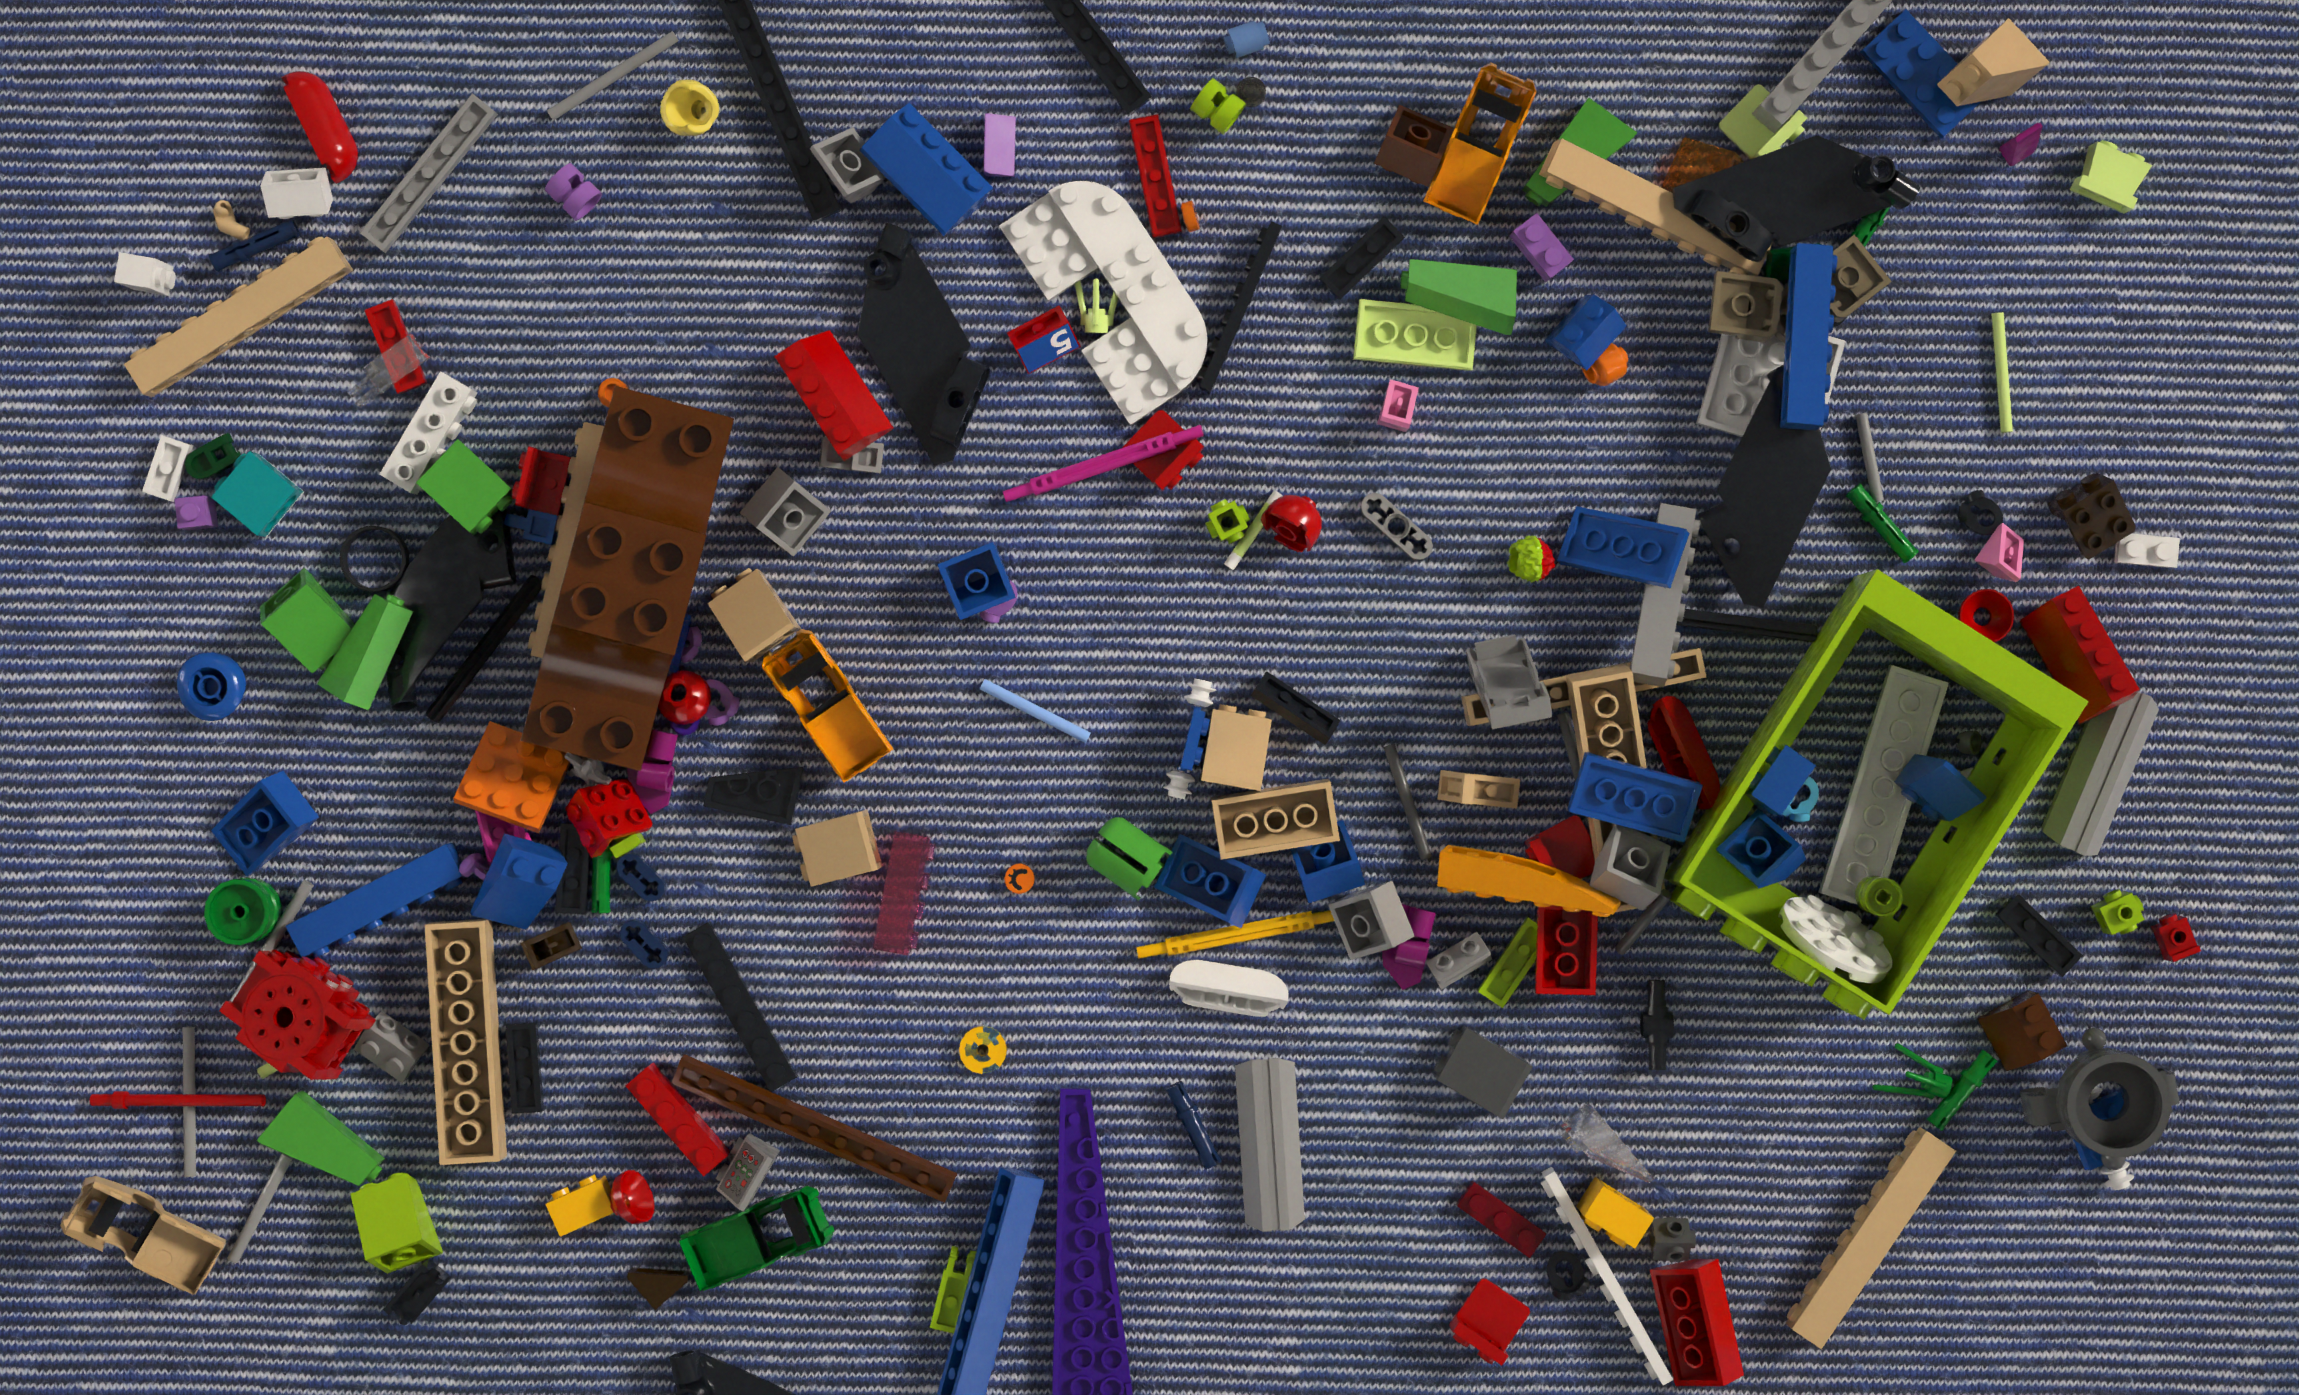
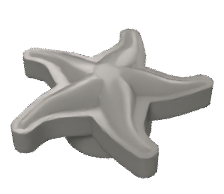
(587, 769)

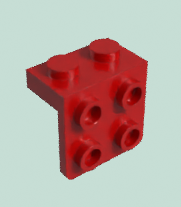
(1165, 468)
(541, 481)
(607, 814)
(1564, 847)
(1489, 1321)

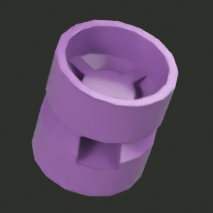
(569, 188)

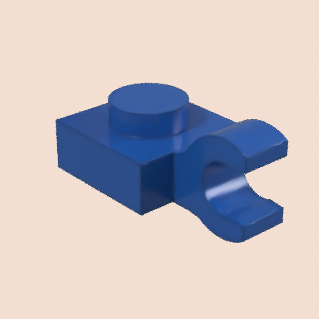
(537, 526)

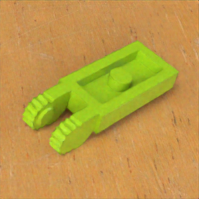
(951, 1293)

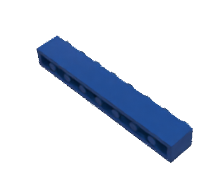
(991, 1283)

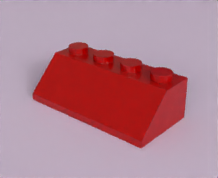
(834, 393)
(2080, 652)
(1697, 1323)

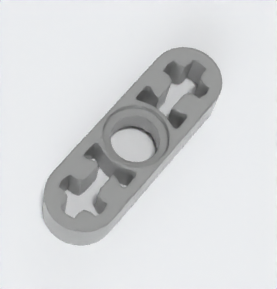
(1417, 536)

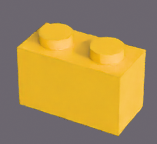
(581, 1205)

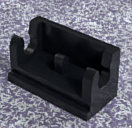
(418, 1292)

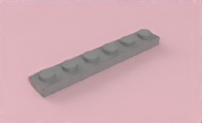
(428, 173)

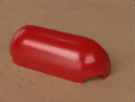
(322, 123)
(1683, 748)

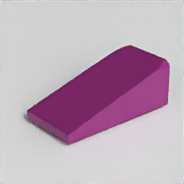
(2021, 145)

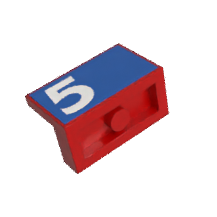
(1043, 339)

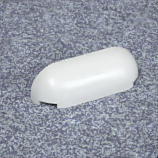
(1228, 988)

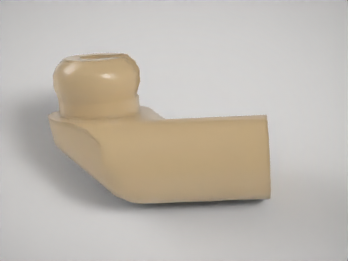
(226, 221)

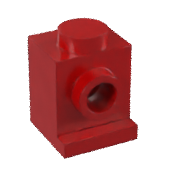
(2164, 935)

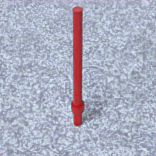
(123, 1100)

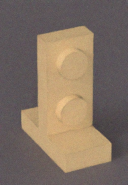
(1478, 789)

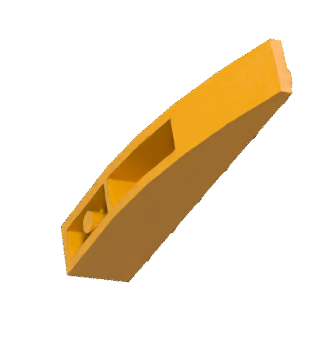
(1518, 880)

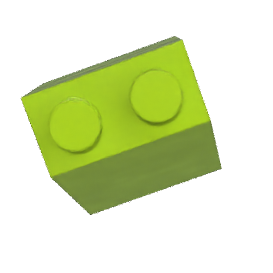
(394, 1223)

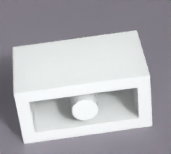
(296, 193)
(144, 274)

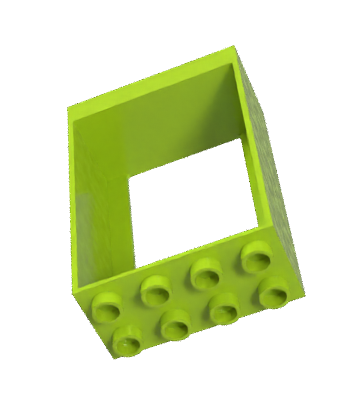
(2034, 727)

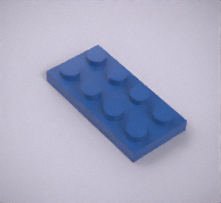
(1914, 67)
(1623, 547)
(1634, 797)

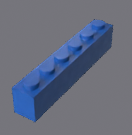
(1807, 337)
(375, 901)

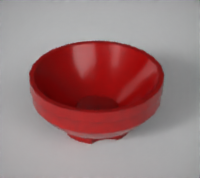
(1996, 604)
(694, 703)
(632, 1197)

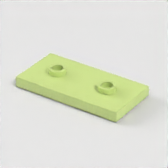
(1412, 336)

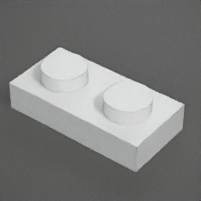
(167, 468)
(2148, 550)

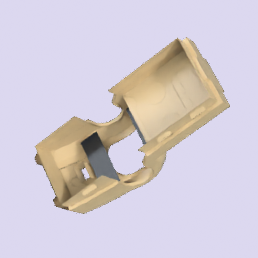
(167, 1245)

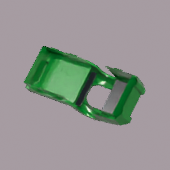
(738, 1247)

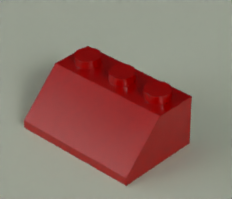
(1566, 951)

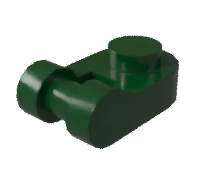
(203, 462)

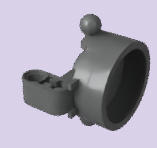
(2138, 1125)

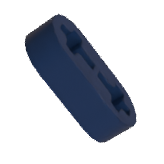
(646, 872)
(639, 948)

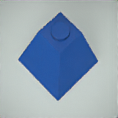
(1762, 851)

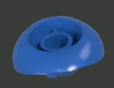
(211, 685)

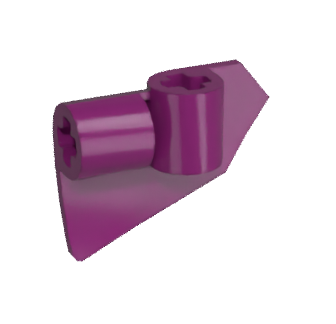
(657, 774)
(1408, 959)

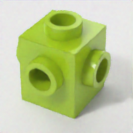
(1236, 513)
(2118, 912)

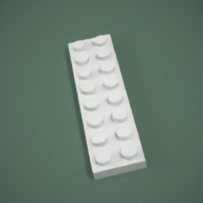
(1875, 805)

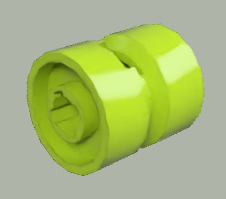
(1225, 114)
(1879, 896)

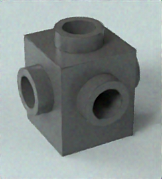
(1671, 1239)

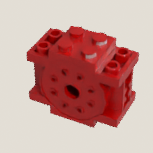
(281, 1001)

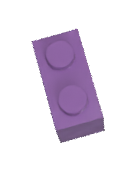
(1541, 247)

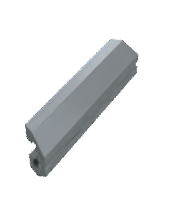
(2099, 775)
(1269, 1144)

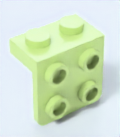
(1752, 135)

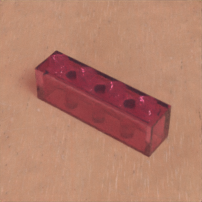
(902, 892)

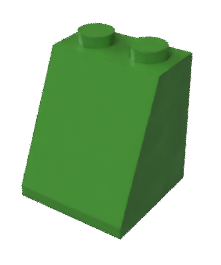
(466, 488)
(306, 621)

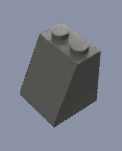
(1482, 1071)

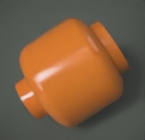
(1608, 367)

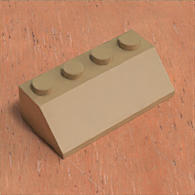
(1275, 818)

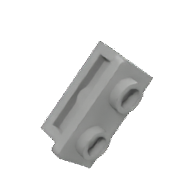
(1459, 960)
(391, 1047)

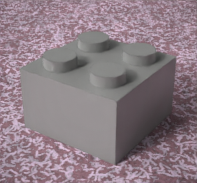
(1371, 920)

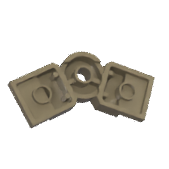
(1757, 306)

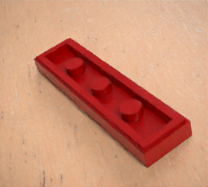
(1155, 176)

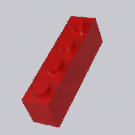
(678, 1119)

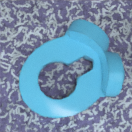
(1802, 812)

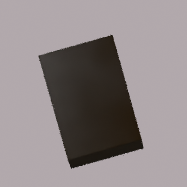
(551, 945)
(657, 1284)

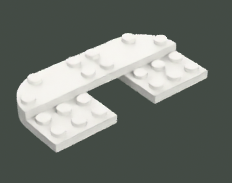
(1094, 228)

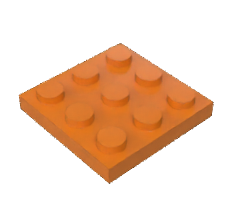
(512, 778)

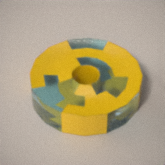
(969, 1049)

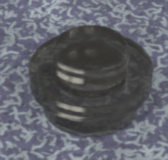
(1251, 91)

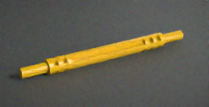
(1233, 934)

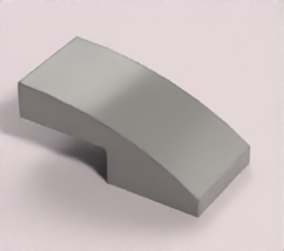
(866, 460)

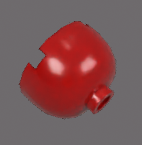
(1294, 521)

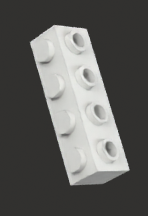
(429, 432)

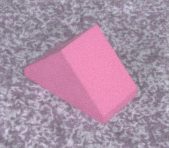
(1398, 406)
(2003, 554)

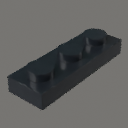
(1361, 258)
(1295, 708)
(574, 884)
(2039, 935)
(524, 1067)

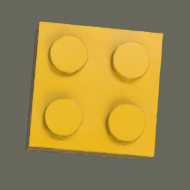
(1614, 1212)

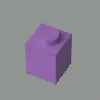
(196, 512)

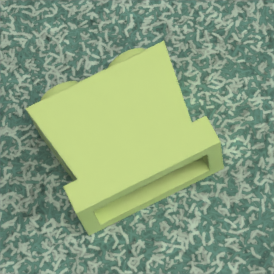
(2111, 176)

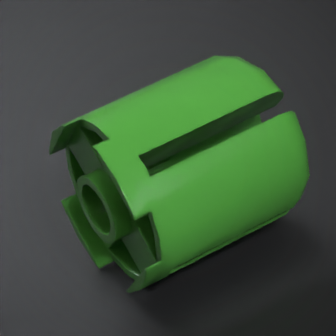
(1118, 868)

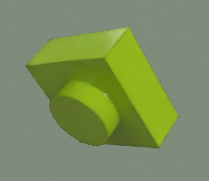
(626, 844)

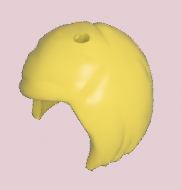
(685, 108)

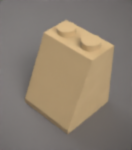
(1994, 67)
(752, 615)
(1236, 748)
(837, 848)

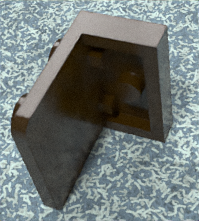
(2094, 514)

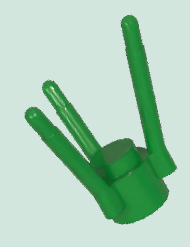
(1933, 1082)

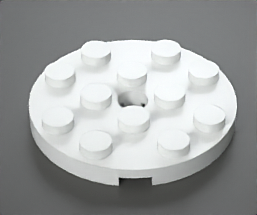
(1835, 939)

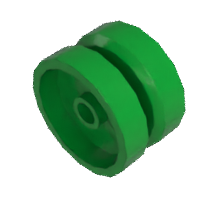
(239, 927)

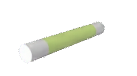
(1250, 534)

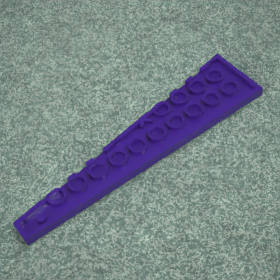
(1087, 1309)

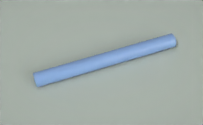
(1035, 711)

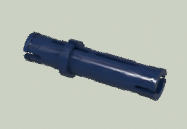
(254, 245)
(1187, 1113)

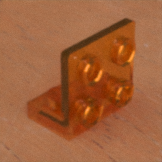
(1697, 160)

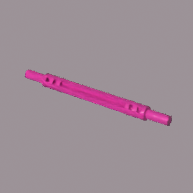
(1103, 463)

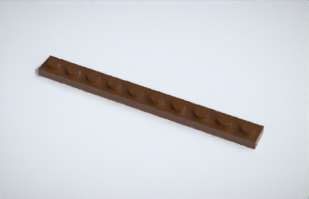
(814, 1128)

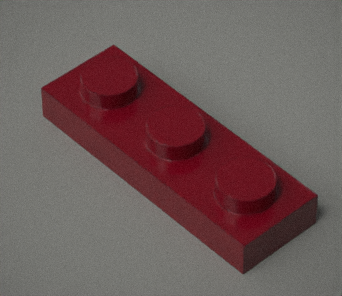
(1501, 1219)

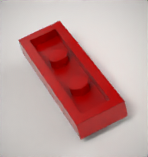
(389, 330)

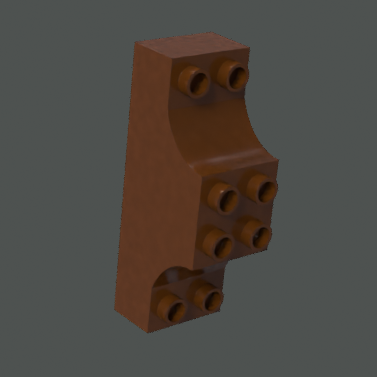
(628, 579)

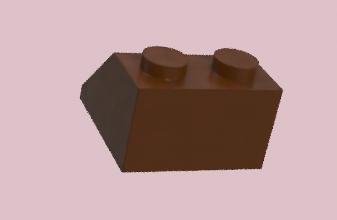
(1413, 146)
(2022, 1031)

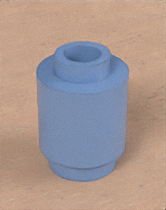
(1246, 38)

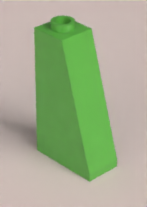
(1591, 130)
(1464, 292)
(367, 652)
(321, 1140)

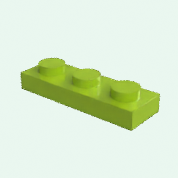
(1511, 965)

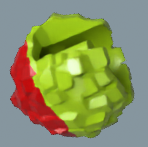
(1530, 559)

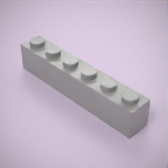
(1818, 62)
(1663, 609)

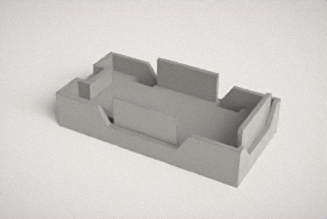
(1509, 681)

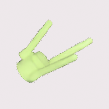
(1096, 320)

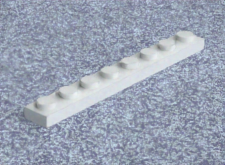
(1610, 1288)

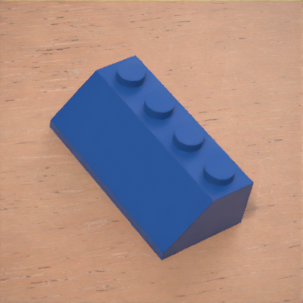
(926, 169)

